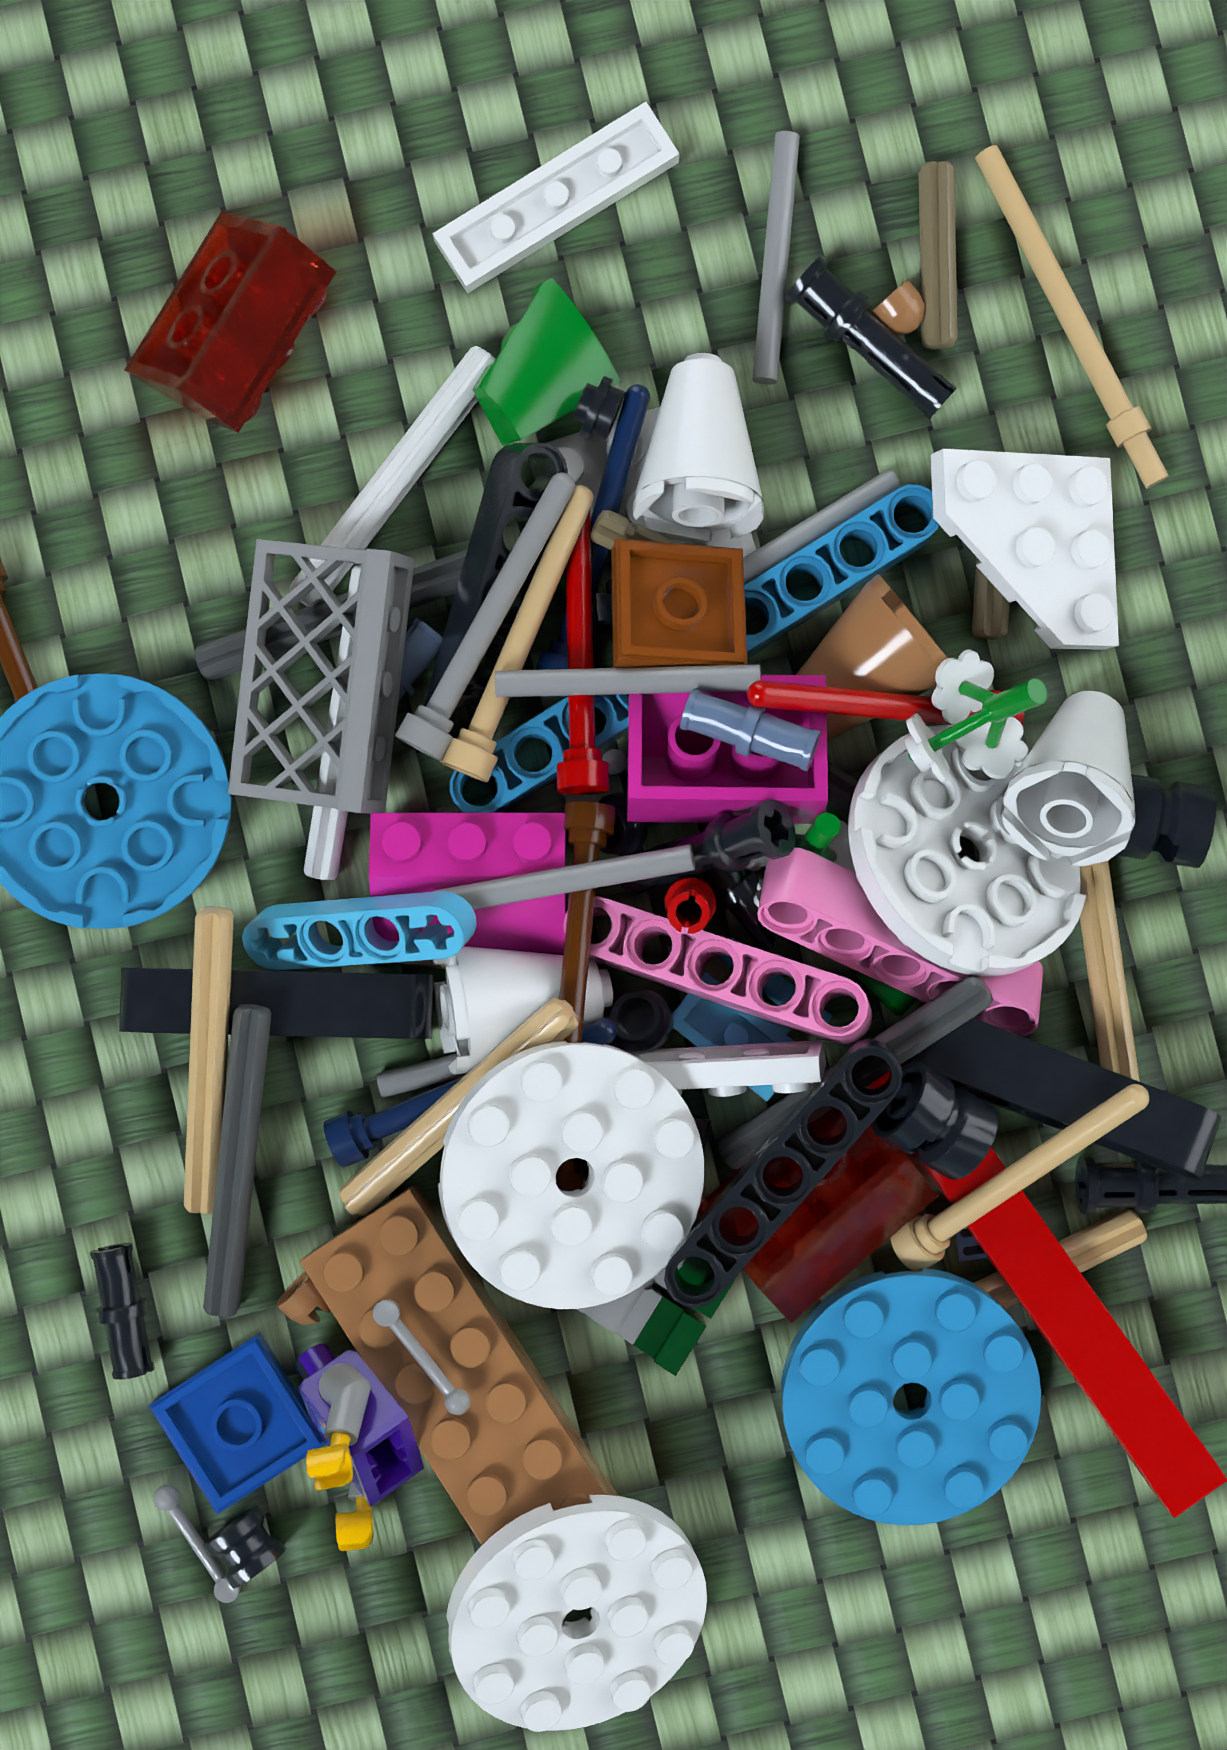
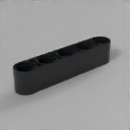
(502, 500)
(298, 1002)
(1063, 1088)
(774, 1204)

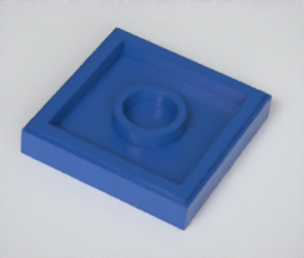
(237, 1423)

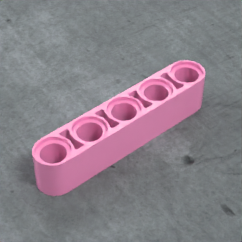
(830, 914)
(745, 986)

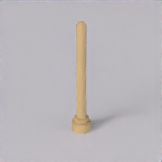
(474, 747)
(926, 1237)

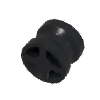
(244, 1547)

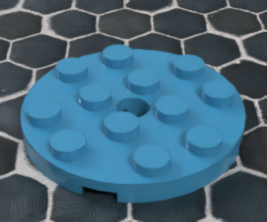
(168, 788)
(916, 1461)

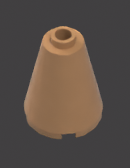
(875, 649)

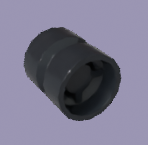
(1171, 822)
(938, 1122)

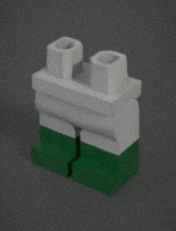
(658, 1322)

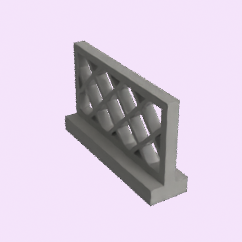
(372, 679)

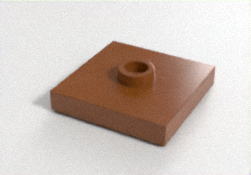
(677, 605)

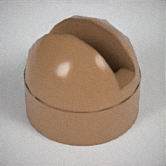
(901, 310)
(301, 1300)

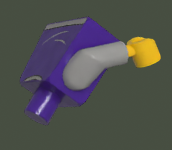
(365, 1437)

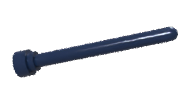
(608, 498)
(354, 1135)

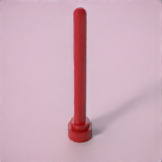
(846, 701)
(582, 763)

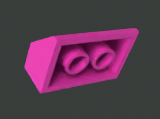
(697, 777)
(459, 849)

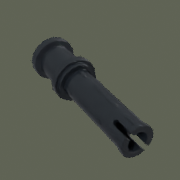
(850, 320)
(731, 843)
(1143, 1186)

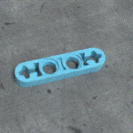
(355, 923)

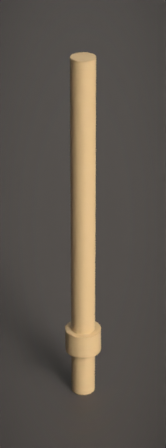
(1126, 424)

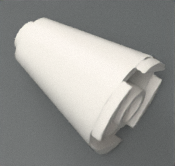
(700, 458)
(1074, 785)
(496, 992)

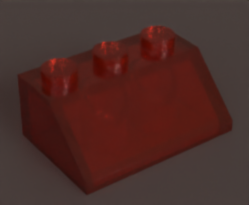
(232, 319)
(837, 1224)

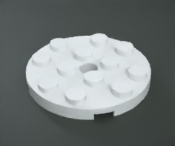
(945, 907)
(504, 1163)
(535, 1570)

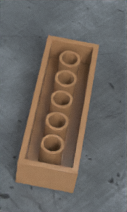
(515, 1438)

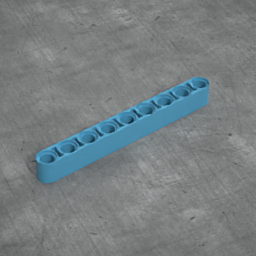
(767, 593)

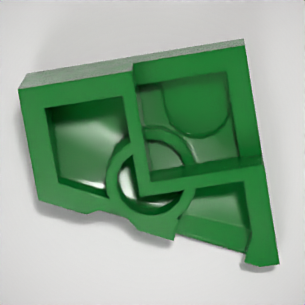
(541, 367)

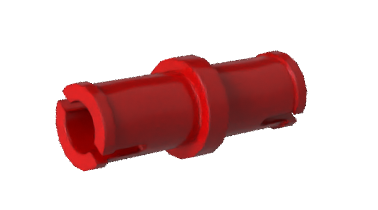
(697, 917)

